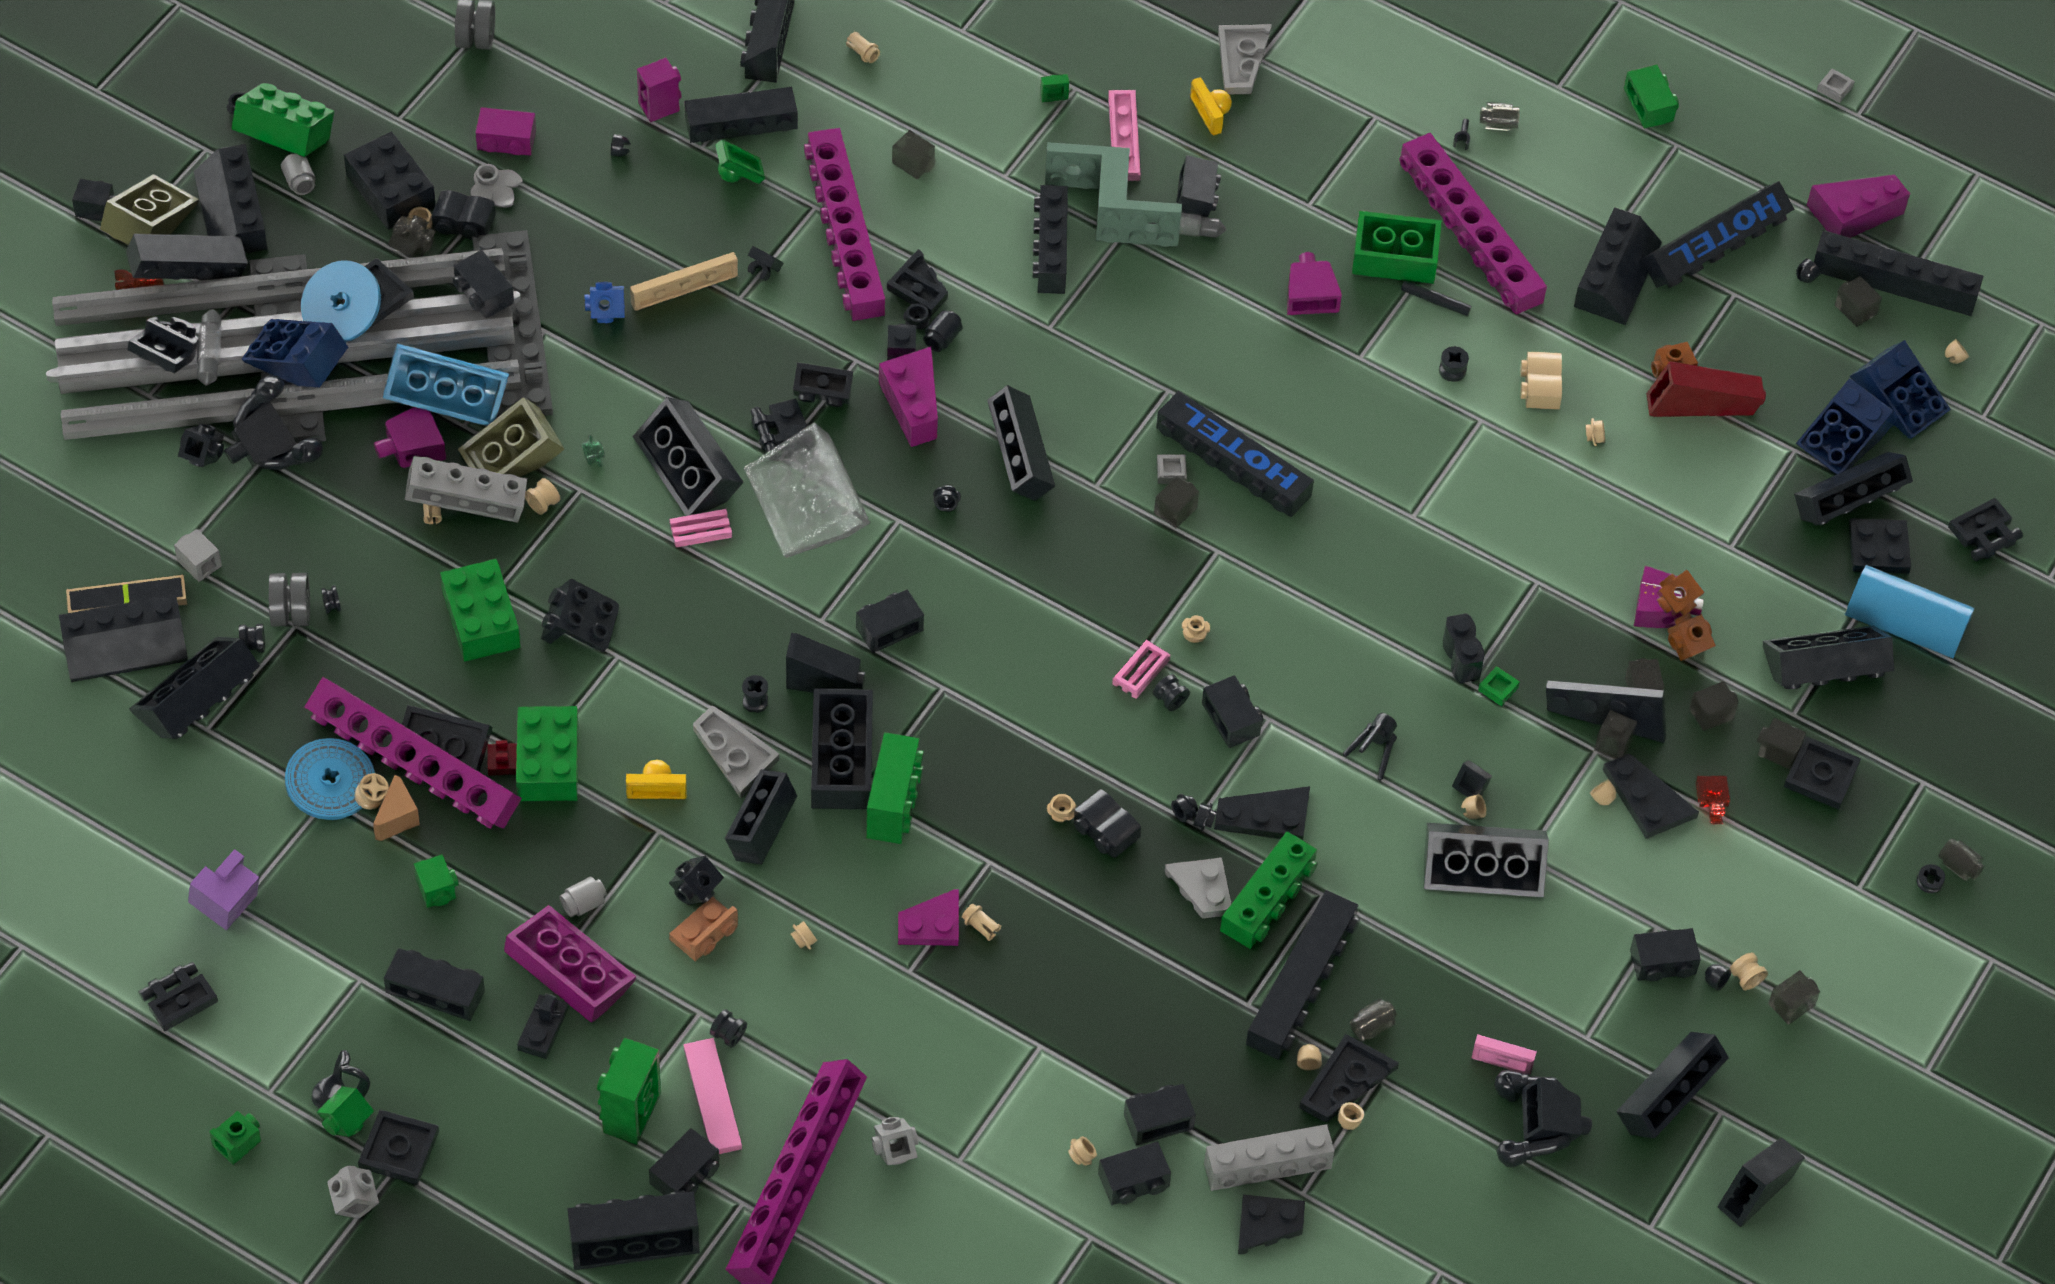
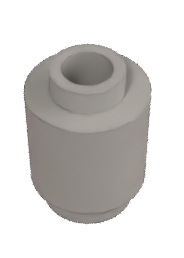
(298, 174)
(583, 896)

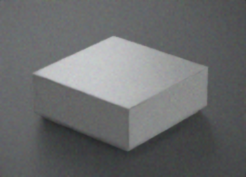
(1835, 85)
(1169, 467)

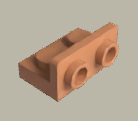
(704, 928)

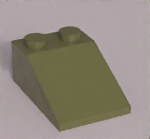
(146, 209)
(513, 442)

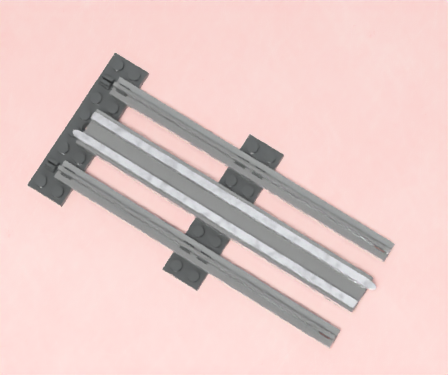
(276, 292)

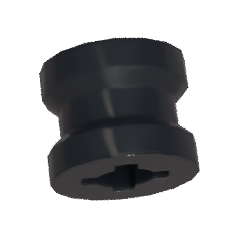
(1457, 369)
(253, 637)
(1171, 692)
(728, 1028)

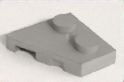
(1203, 885)

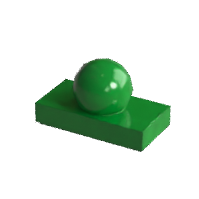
(738, 163)

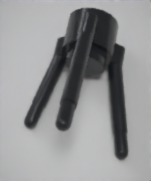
(1378, 731)

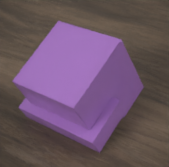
(226, 892)

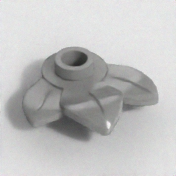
(496, 188)

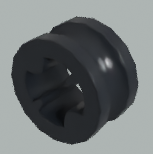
(330, 599)
(1922, 878)

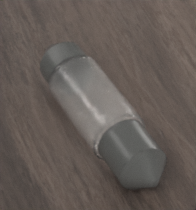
(1200, 226)
(209, 347)

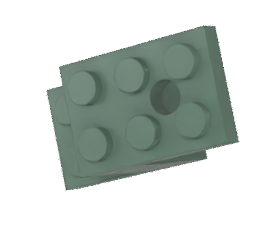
(1117, 217)

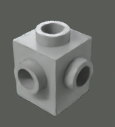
(903, 1145)
(353, 1192)

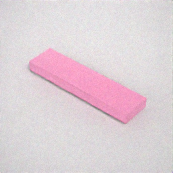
(1125, 127)
(712, 1095)

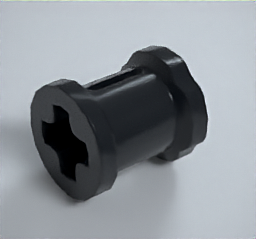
(754, 689)

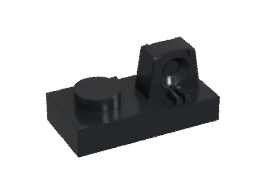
(543, 1026)

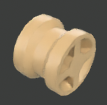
(542, 496)
(376, 786)
(1748, 971)

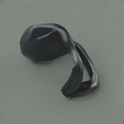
(330, 1085)

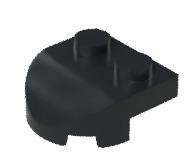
(166, 343)

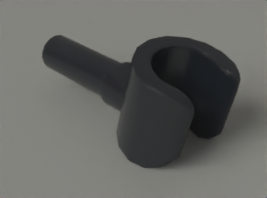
(1462, 135)

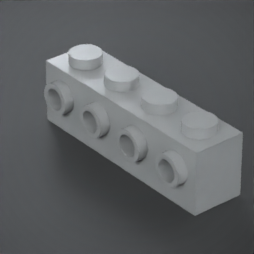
(465, 489)
(1269, 1157)

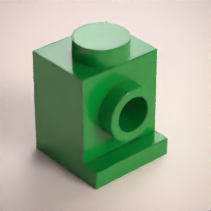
(236, 1144)

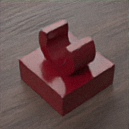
(502, 758)

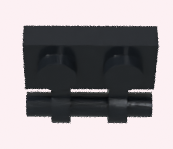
(784, 416)
(1979, 523)
(182, 1002)

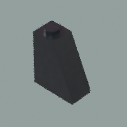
(818, 666)
(1760, 1181)

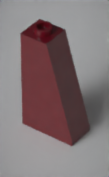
(1704, 392)

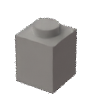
(197, 555)

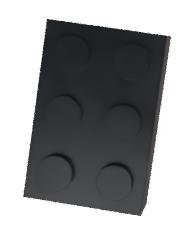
(389, 179)

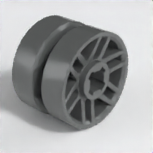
(475, 24)
(289, 598)

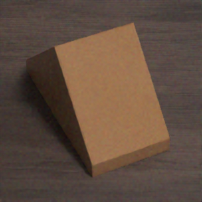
(396, 812)

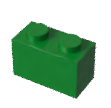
(1651, 96)

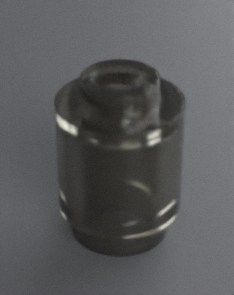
(1499, 116)
(1961, 859)
(1373, 1019)

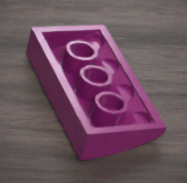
(569, 963)

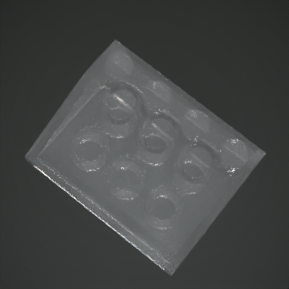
(806, 492)

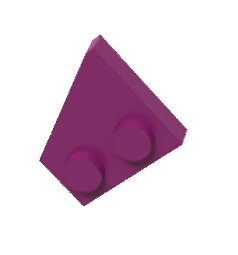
(931, 922)

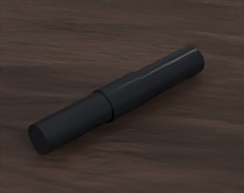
(1436, 298)

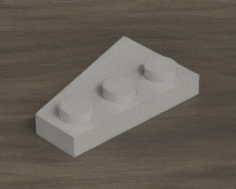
(1242, 55)
(734, 749)

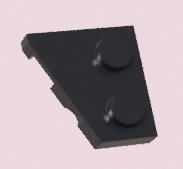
(918, 284)
(1269, 1220)

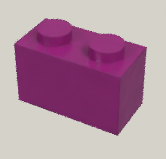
(658, 89)
(505, 131)

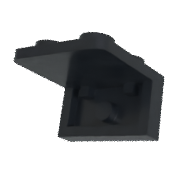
(580, 614)

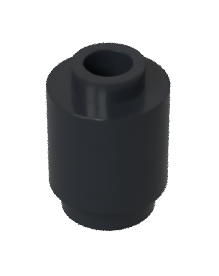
(942, 330)

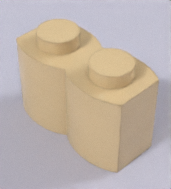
(1542, 380)

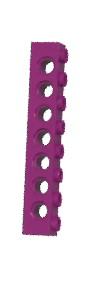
(845, 224)
(1472, 224)
(500, 801)
(796, 1173)

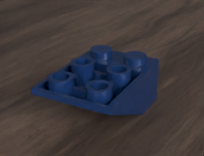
(297, 351)
(1903, 386)
(1847, 428)

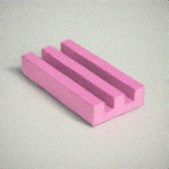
(700, 524)
(1129, 685)
(1503, 1054)

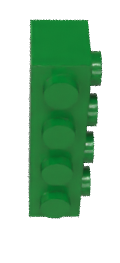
(1269, 890)

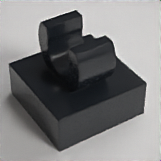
(765, 261)
(1471, 779)

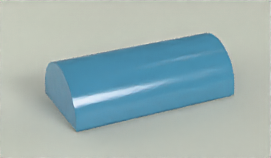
(445, 385)
(1909, 611)

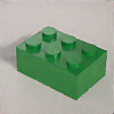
(283, 119)
(1396, 247)
(480, 610)
(547, 753)
(894, 788)
(629, 1090)

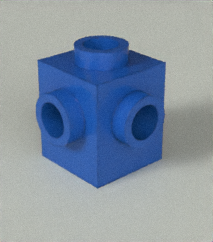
(608, 312)

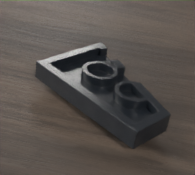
(455, 735)
(1647, 797)
(1264, 813)
(1346, 1077)

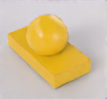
(1210, 105)
(656, 783)

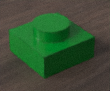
(1054, 88)
(1498, 686)

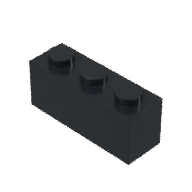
(761, 817)
(434, 984)

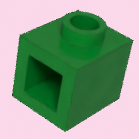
(435, 881)
(345, 1112)

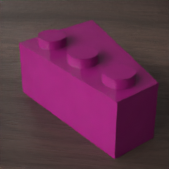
(1858, 204)
(911, 394)

